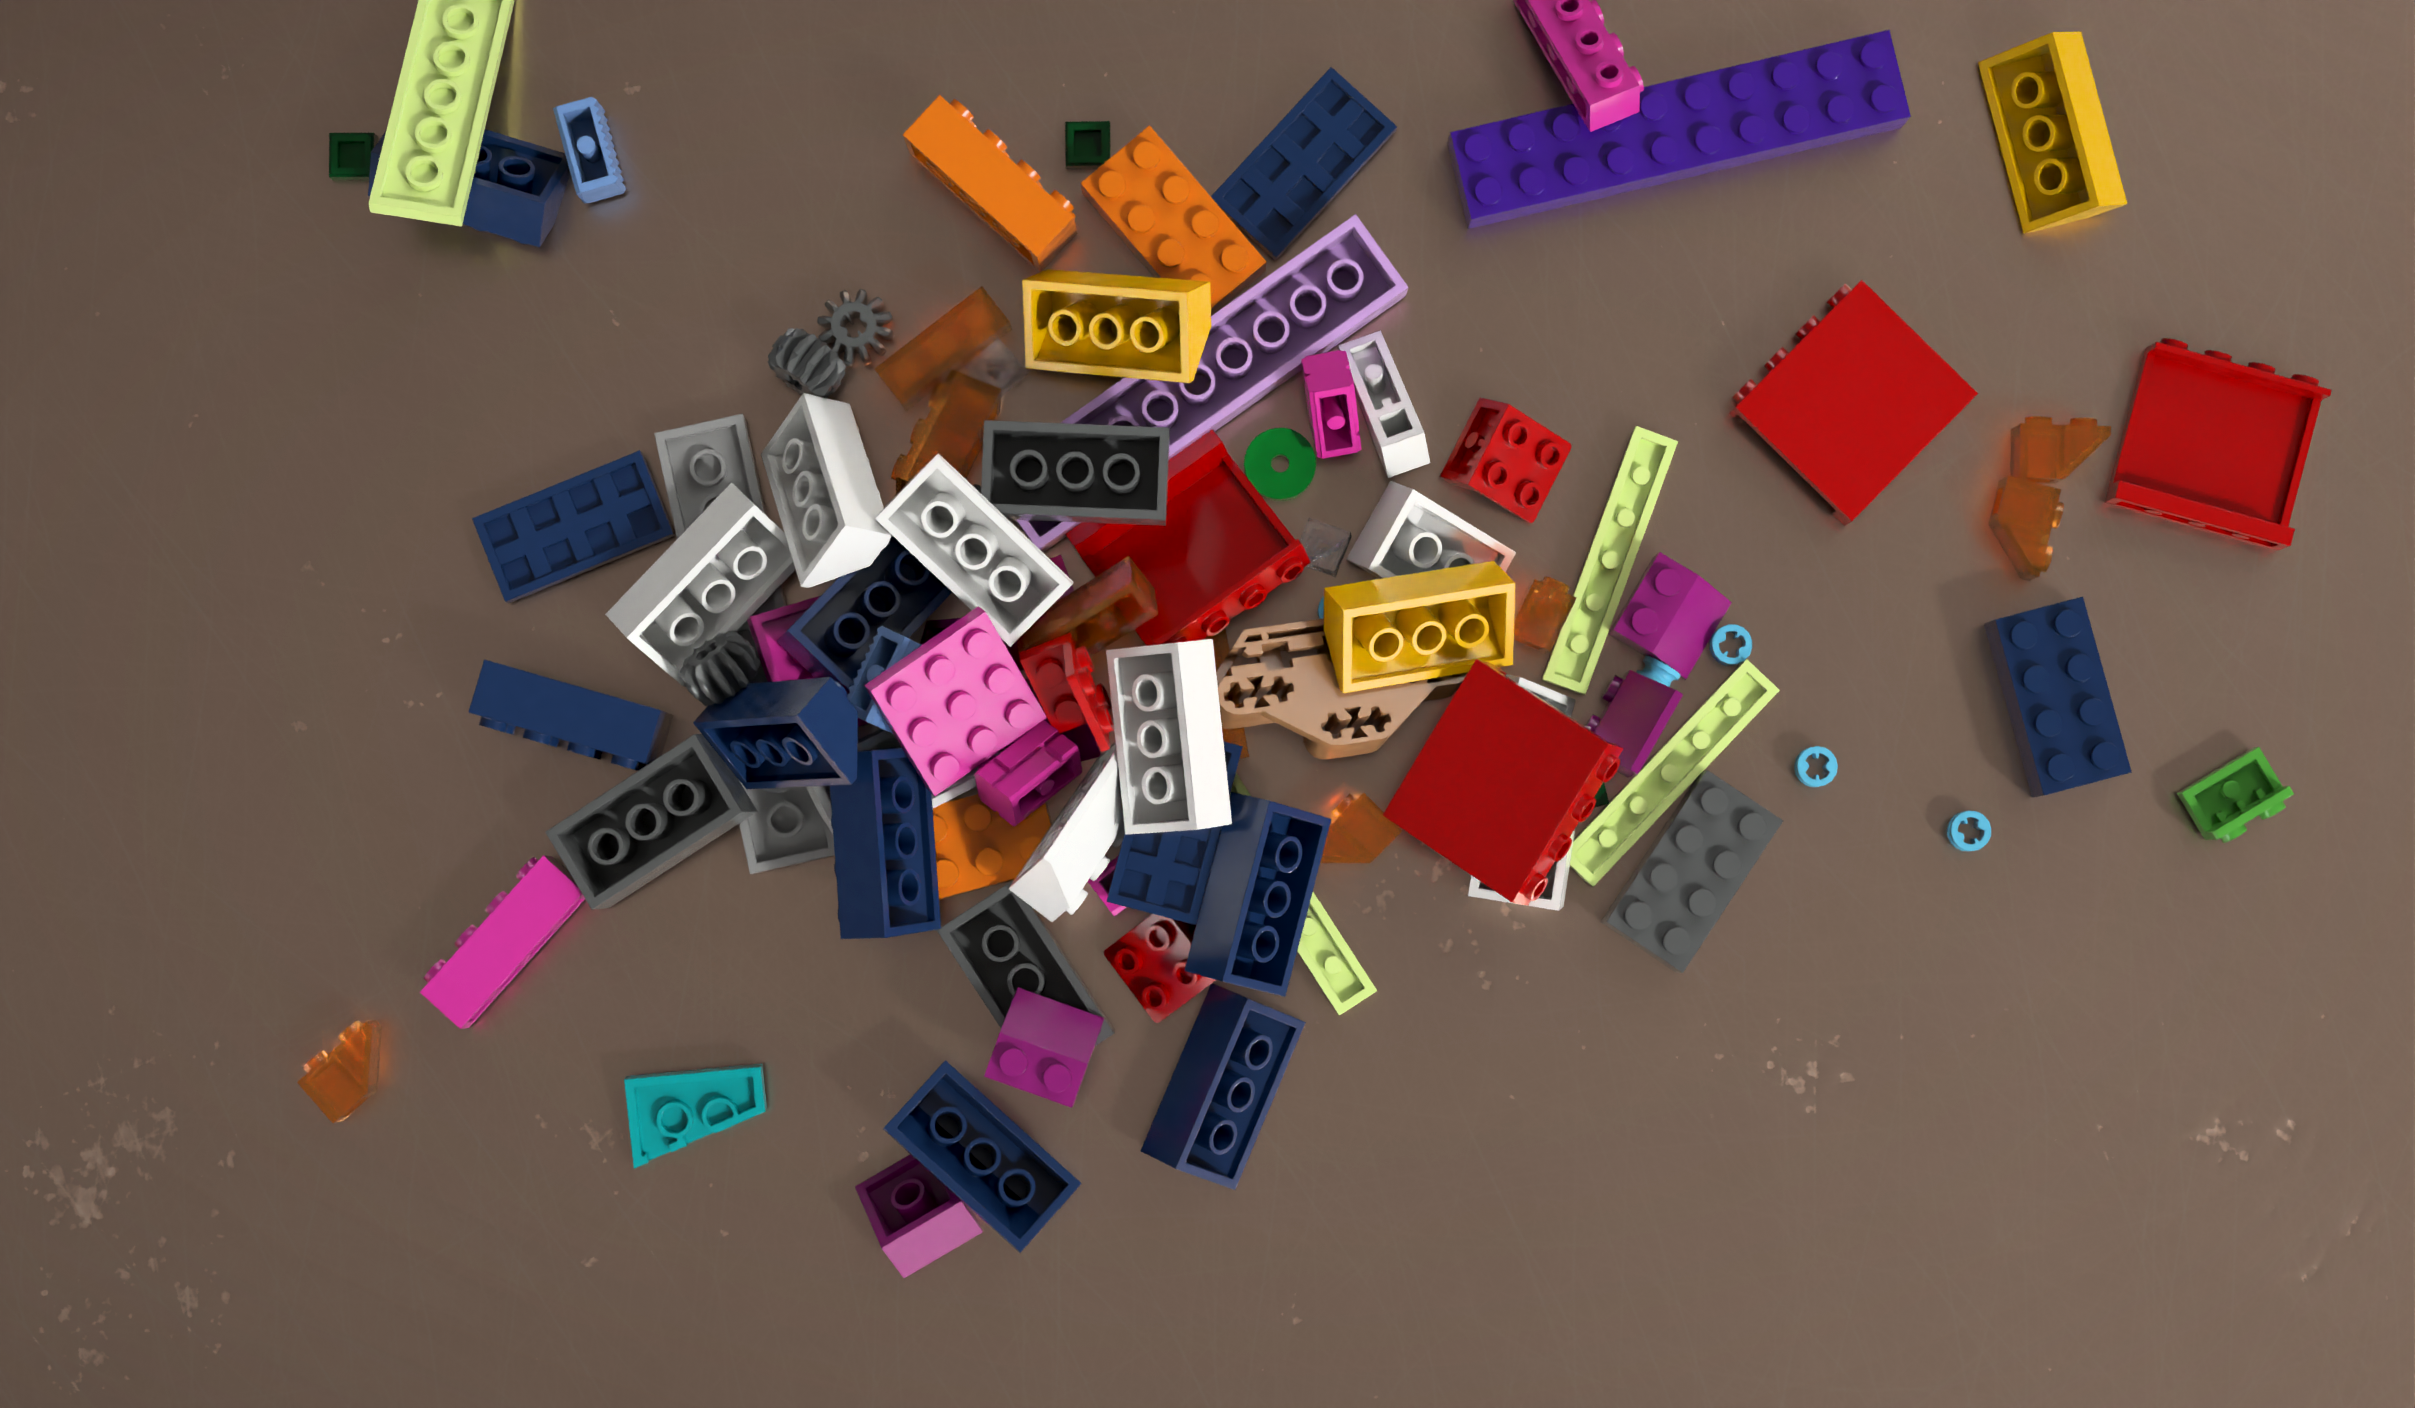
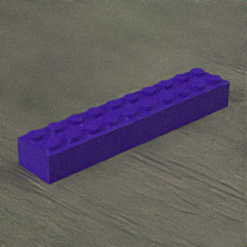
(1681, 130)

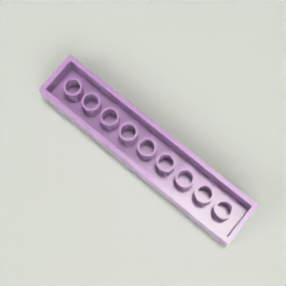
(1253, 346)

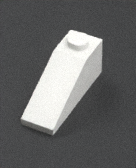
(1386, 405)

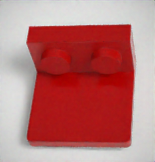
(1506, 458)
(1066, 687)
(1154, 962)

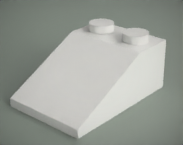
(1417, 536)

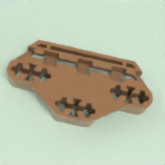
(1312, 693)

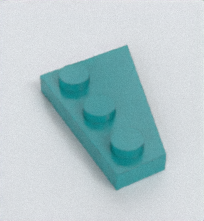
(686, 1105)

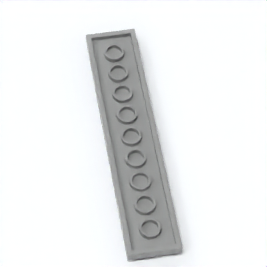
(696, 469)

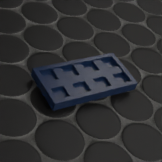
(1303, 163)
(573, 526)
(1169, 869)

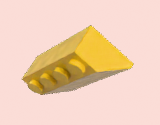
(2052, 131)
(1115, 324)
(1419, 625)

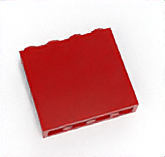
(1853, 400)
(2215, 443)
(1213, 555)
(1503, 784)

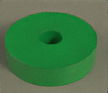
(1286, 444)

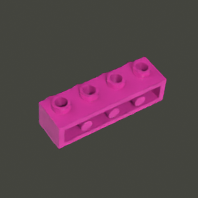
(1585, 58)
(504, 942)

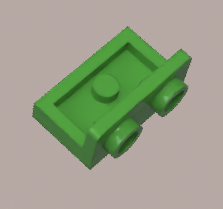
(2234, 796)

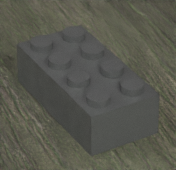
(1076, 472)
(650, 822)
(1692, 871)
(1008, 947)

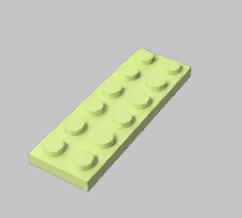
(440, 110)

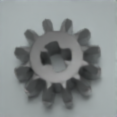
(870, 319)
(806, 363)
(720, 668)

